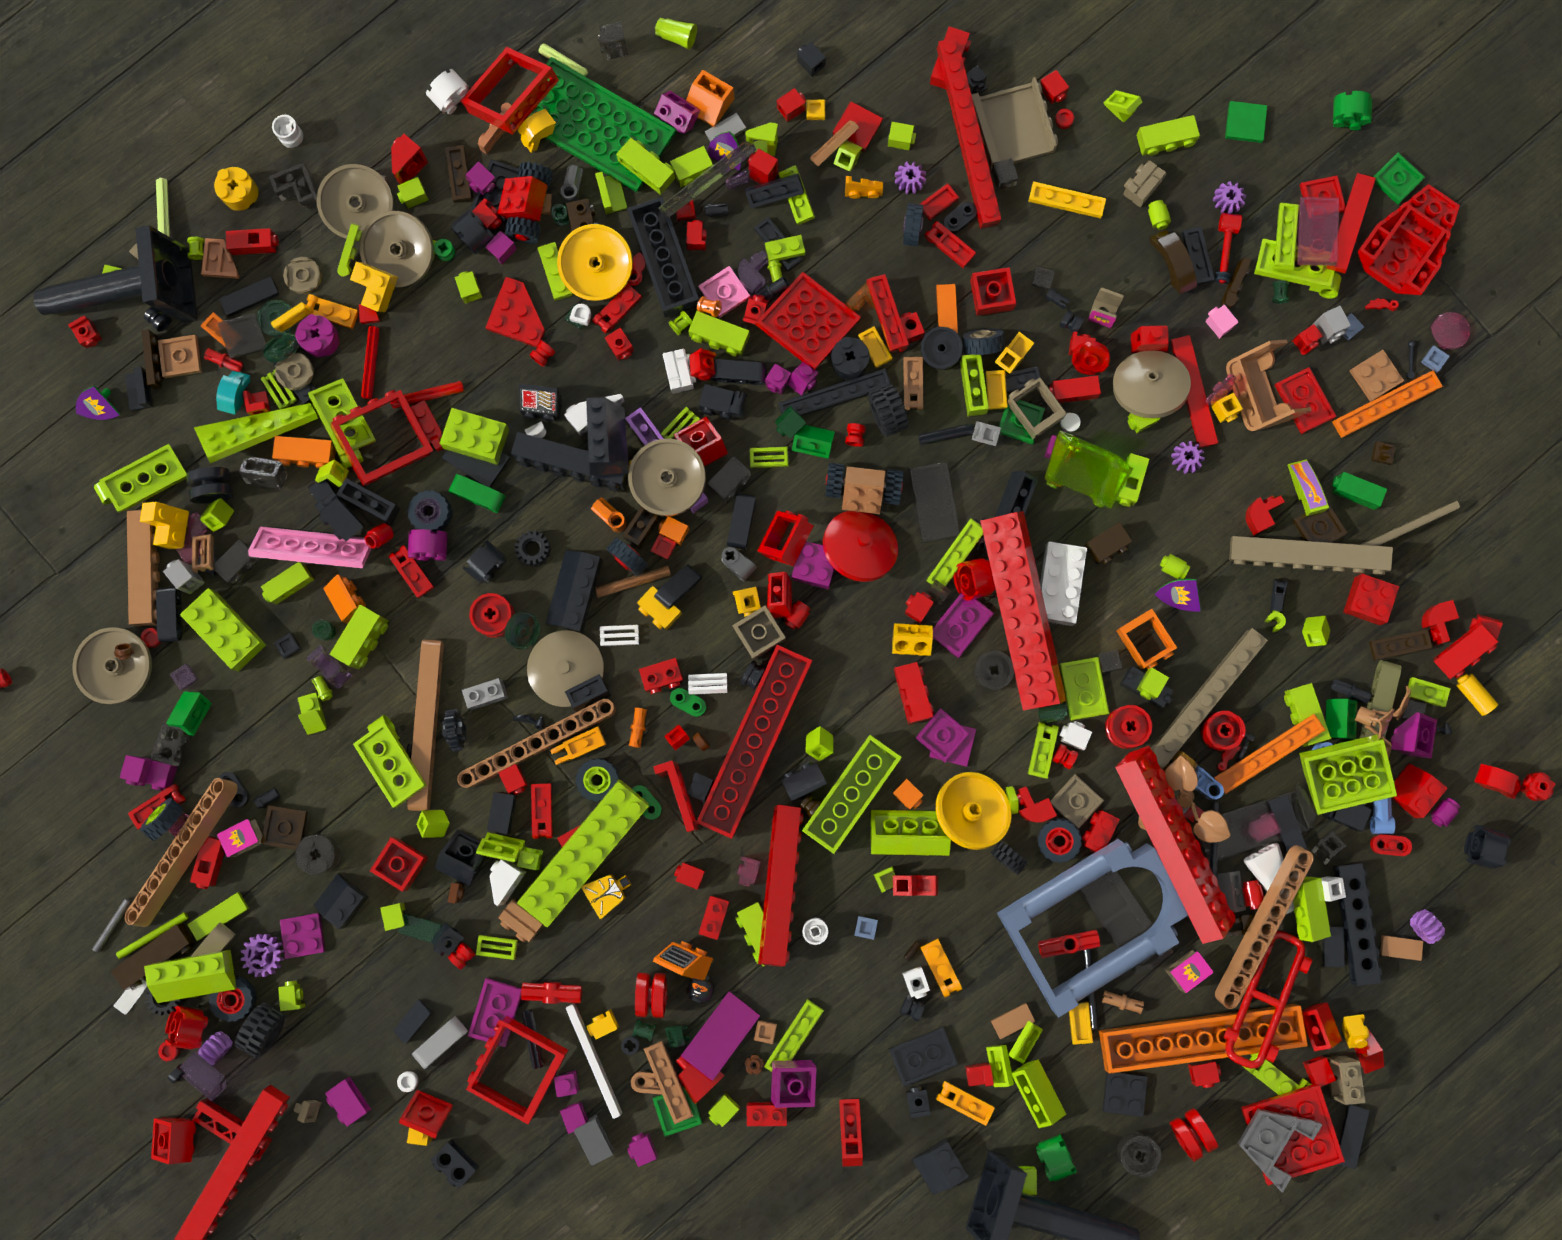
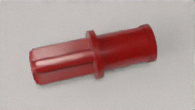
(223, 360)

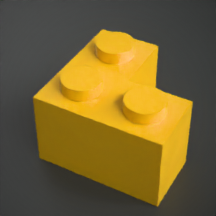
(378, 284)
(169, 524)

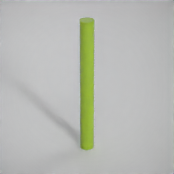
(151, 936)

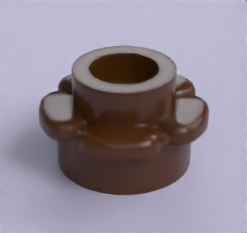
(123, 651)
(759, 1064)

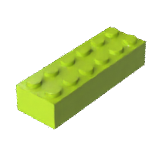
(851, 794)

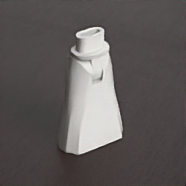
(1266, 865)

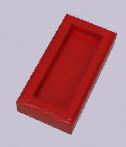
(939, 202)

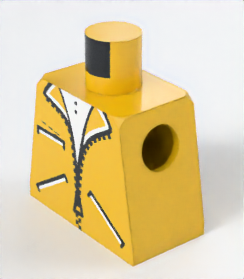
(606, 893)

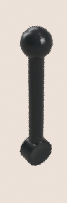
(1410, 375)

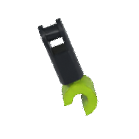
(1277, 605)

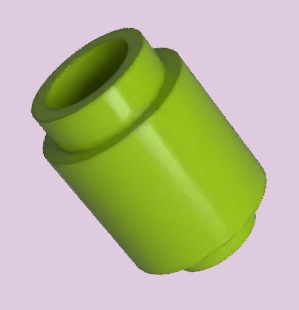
(1159, 215)
(1174, 566)

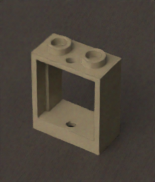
(1059, 413)
(1348, 1084)

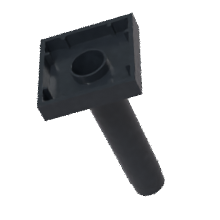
(161, 279)
(1002, 1203)

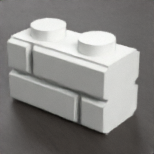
(678, 371)

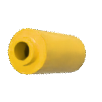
(1476, 694)

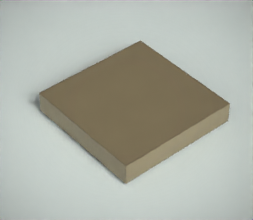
(1076, 801)

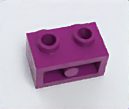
(676, 112)

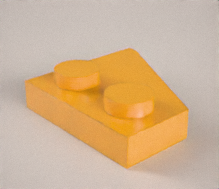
(865, 187)

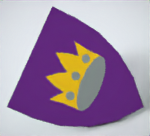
(722, 146)
(95, 404)
(1181, 594)

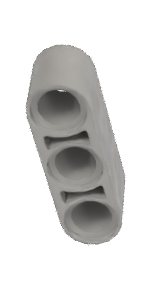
(439, 1042)

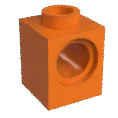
(673, 530)
(908, 795)

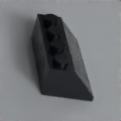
(606, 437)
(574, 591)

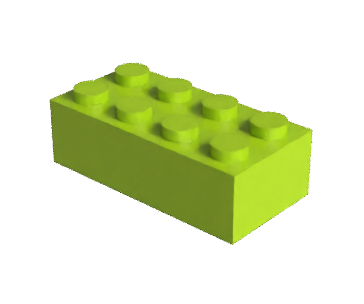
(223, 629)

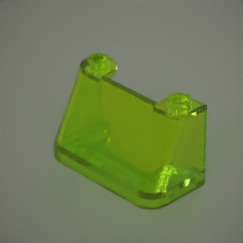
(1087, 469)

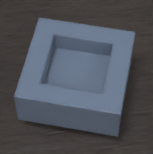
(1355, 327)
(1435, 359)
(866, 927)

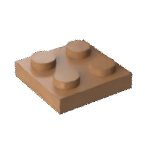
(179, 356)
(1376, 375)

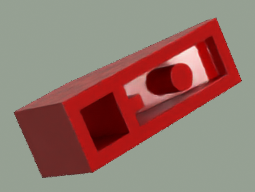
(851, 1132)

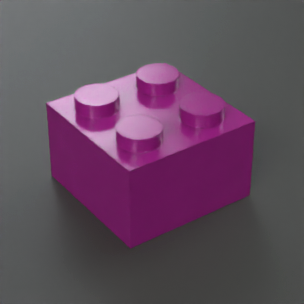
(813, 567)
(793, 1083)

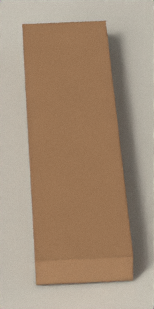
(668, 1082)

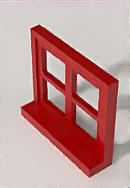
(672, 769)

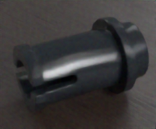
(716, 209)
(1055, 297)
(266, 798)

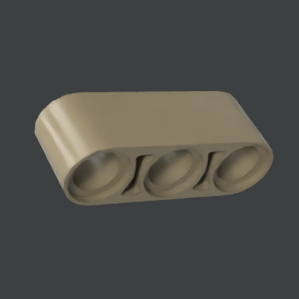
(216, 940)

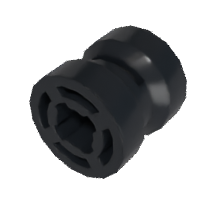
(157, 318)
(1076, 322)
(912, 1008)

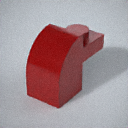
(1258, 513)
(1435, 619)
(1498, 780)
(1035, 812)
(915, 885)

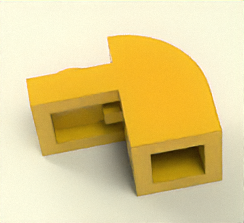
(535, 128)
(1014, 353)

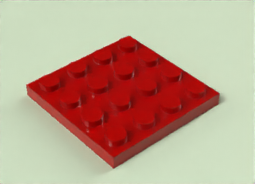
(808, 321)
(1301, 1153)

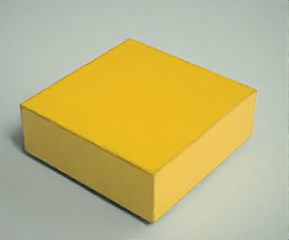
(815, 109)

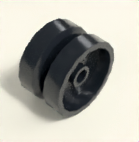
(951, 342)
(209, 485)

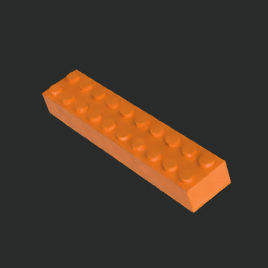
(1196, 1039)

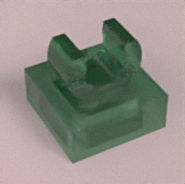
(675, 1035)

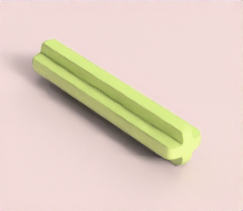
(549, 52)

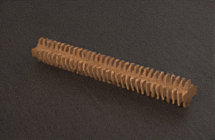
(633, 582)

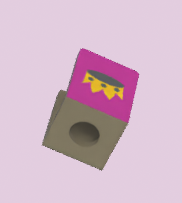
(1108, 300)
(240, 838)
(1189, 971)

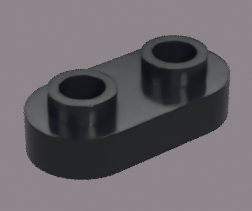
(960, 216)
(241, 789)

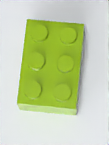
(474, 436)
(359, 637)

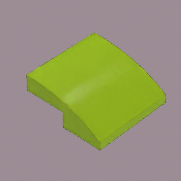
(501, 847)

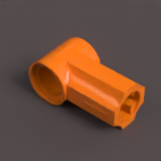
(609, 514)

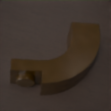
(1177, 260)

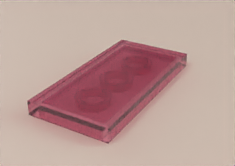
(1318, 231)

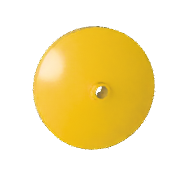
(577, 262)
(973, 810)

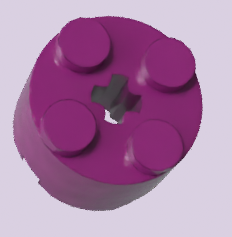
(309, 330)
(427, 544)

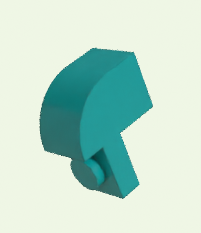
(230, 392)

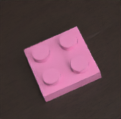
(725, 288)

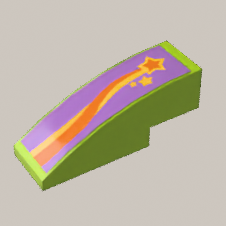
(1308, 487)

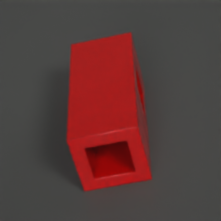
(251, 241)
(1076, 389)
(208, 863)

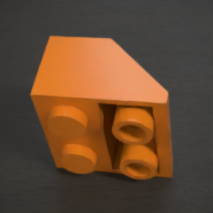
(711, 97)
(343, 597)

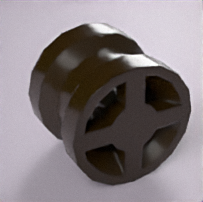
(810, 805)

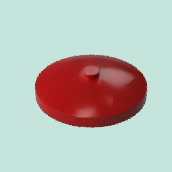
(860, 546)

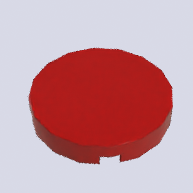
(1090, 358)

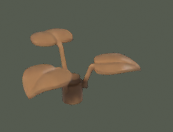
(1370, 717)
(1211, 825)

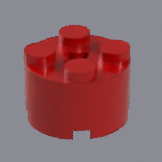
(974, 579)
(1223, 720)
(185, 1028)

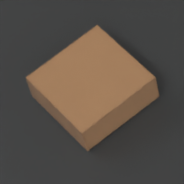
(765, 1032)

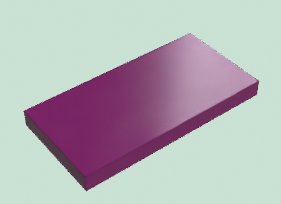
(720, 1036)

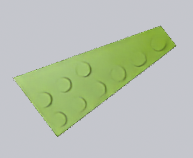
(241, 433)

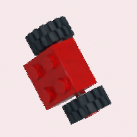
(524, 200)

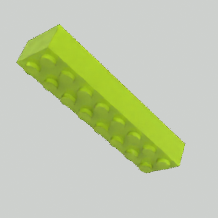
(583, 853)

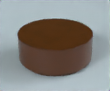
(701, 741)

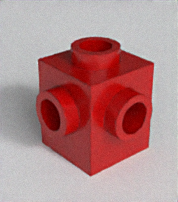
(1537, 786)

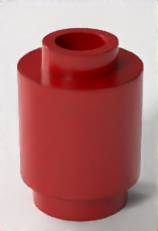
(379, 536)
(798, 615)
(1252, 894)

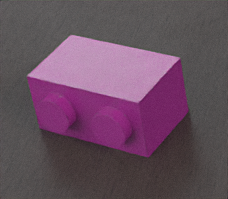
(347, 1101)

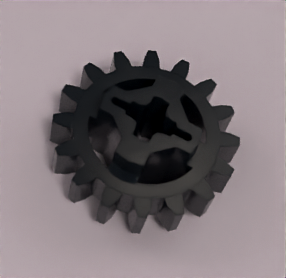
(454, 730)

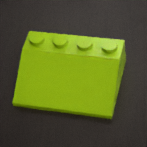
(1348, 774)

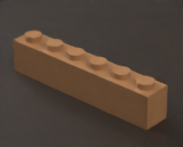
(142, 571)

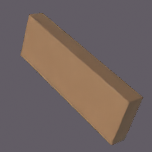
(834, 142)

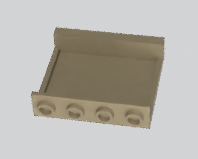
(1015, 124)

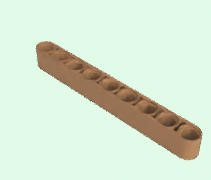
(426, 719)
(527, 744)
(181, 852)
(1264, 936)

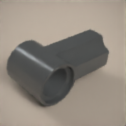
(572, 183)

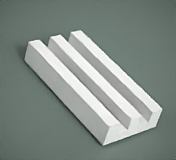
(619, 635)
(707, 681)

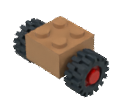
(863, 487)

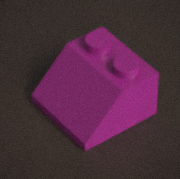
(1415, 736)

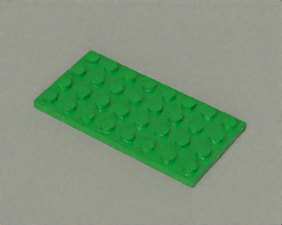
(599, 123)

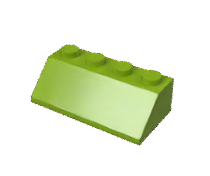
(907, 833)
(191, 976)

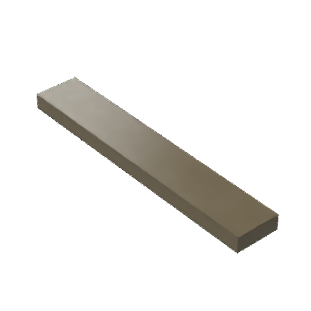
(1413, 524)

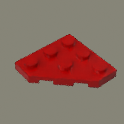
(516, 315)

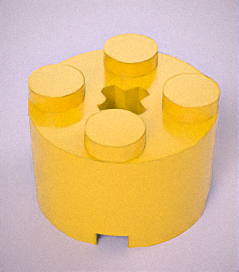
(236, 188)

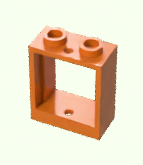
(1160, 630)

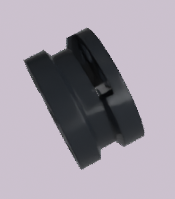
(752, 675)

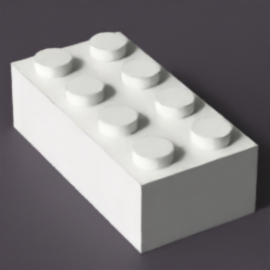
(1062, 581)

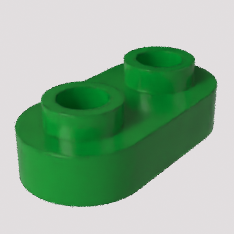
(687, 703)
(652, 802)

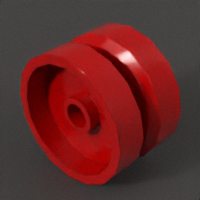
(481, 614)
(1139, 724)
(652, 995)
(1193, 1134)

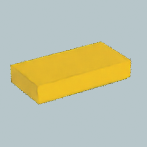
(291, 317)
(877, 350)
(996, 389)
(1081, 1024)

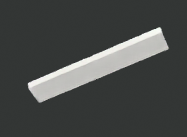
(594, 1060)

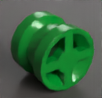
(447, 253)

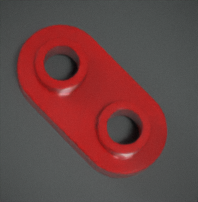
(1390, 845)

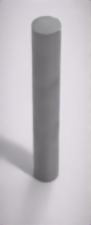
(111, 925)

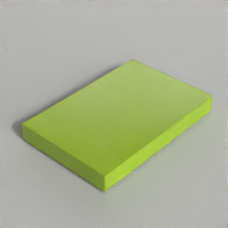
(1084, 688)

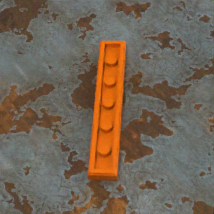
(1387, 404)
(1270, 753)

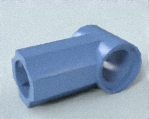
(1382, 819)

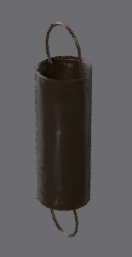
(913, 949)

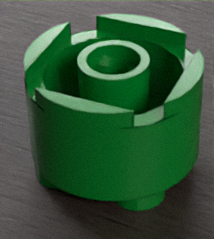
(1352, 110)
(1057, 1158)

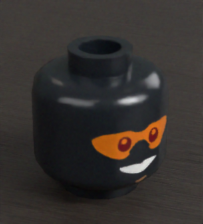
(700, 989)

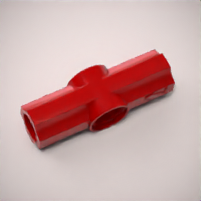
(1081, 940)
(551, 992)

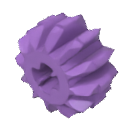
(908, 184)
(1234, 193)
(1194, 460)
(1427, 926)
(215, 1047)

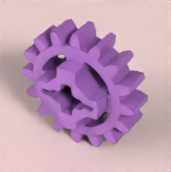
(254, 952)

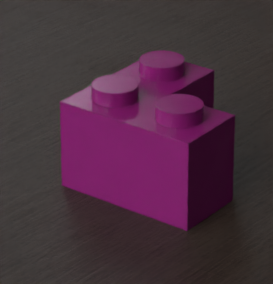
(144, 770)

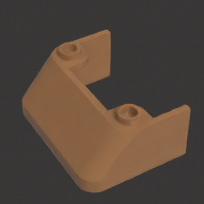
(1254, 390)

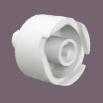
(447, 91)

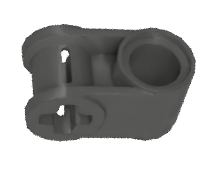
(740, 566)

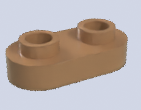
(650, 1086)

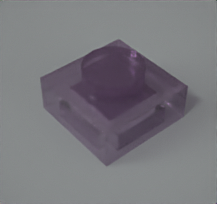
(184, 677)

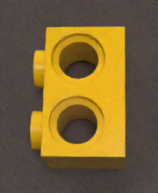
(912, 639)

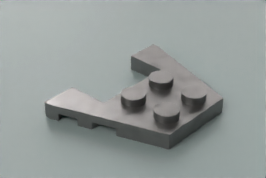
(1267, 1137)

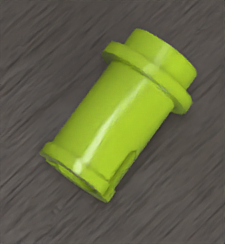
(775, 270)
(322, 688)

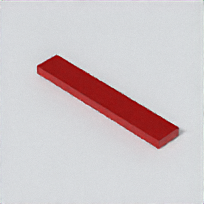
(1352, 220)
(1196, 404)

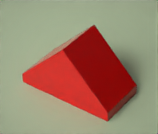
(1370, 1056)

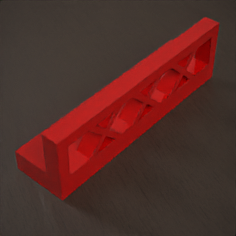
(887, 313)
(225, 1118)

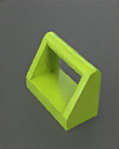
(767, 137)

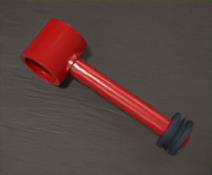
(1229, 225)

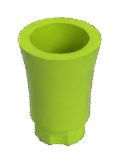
(676, 32)

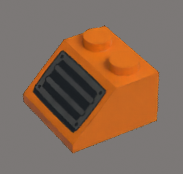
(685, 960)

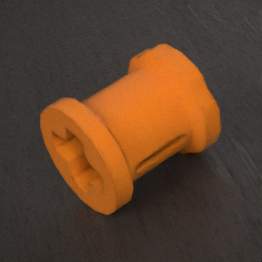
(709, 306)

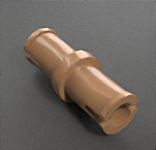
(1123, 1002)

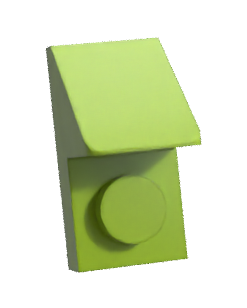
(1122, 104)
(311, 714)

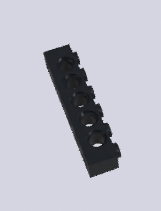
(1352, 935)

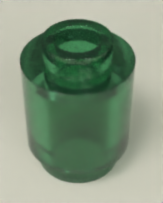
(1052, 713)

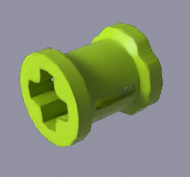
(196, 248)
(680, 323)

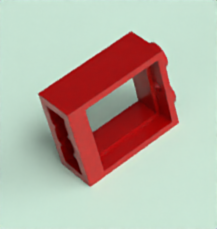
(794, 542)

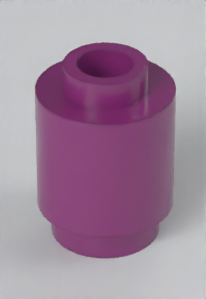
(1445, 812)

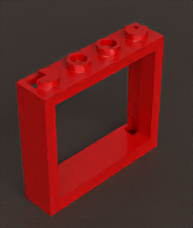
(524, 104)
(387, 469)
(500, 1100)

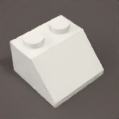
(504, 880)

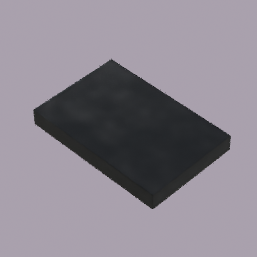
(500, 172)
(479, 470)
(923, 1056)

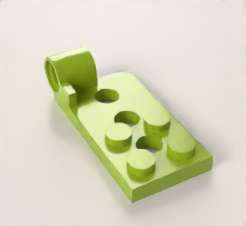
(1321, 281)
(326, 412)
(110, 487)
(384, 732)

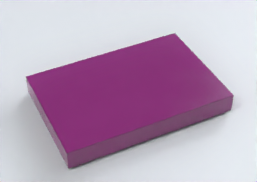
(961, 624)
(495, 1003)

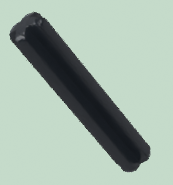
(946, 434)
(534, 1049)

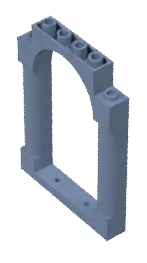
(1155, 940)

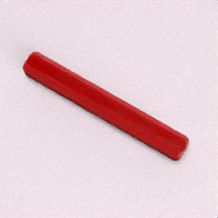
(370, 362)
(431, 393)

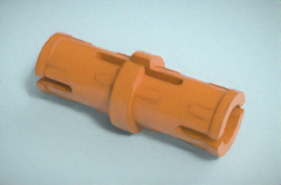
(637, 727)

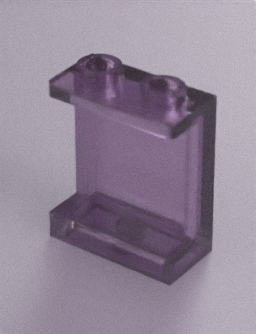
(203, 1076)

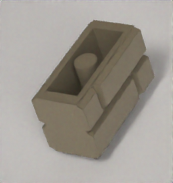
(1144, 183)

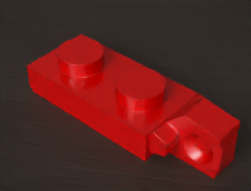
(428, 424)

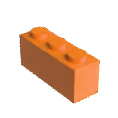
(303, 451)

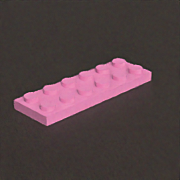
(309, 547)

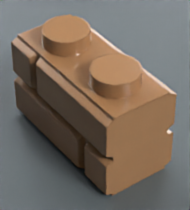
(520, 921)

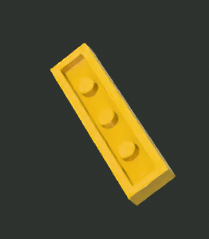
(1067, 200)

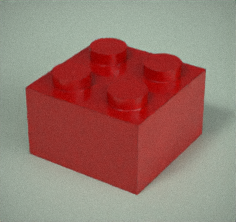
(993, 291)
(1371, 599)
(399, 864)

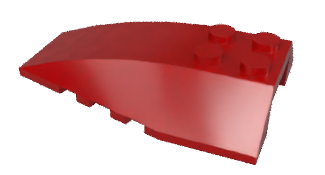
(1410, 242)

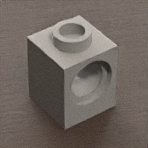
(986, 433)

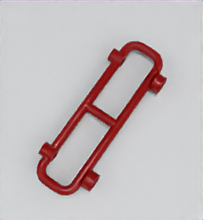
(1267, 1050)

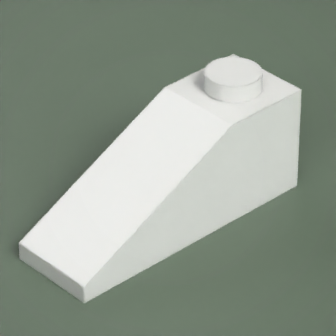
(577, 413)

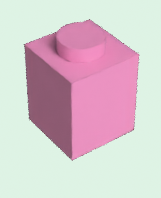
(1221, 321)

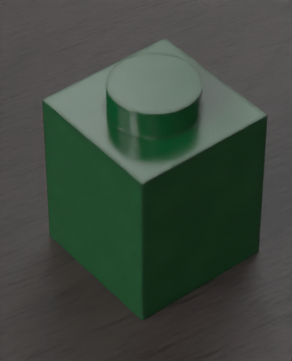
(789, 422)

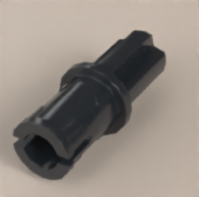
(773, 288)
(1350, 690)

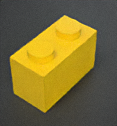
(662, 617)

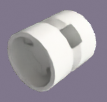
(287, 131)
(815, 931)

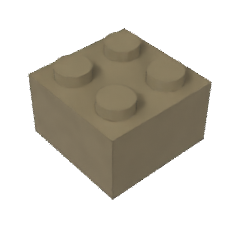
(759, 632)

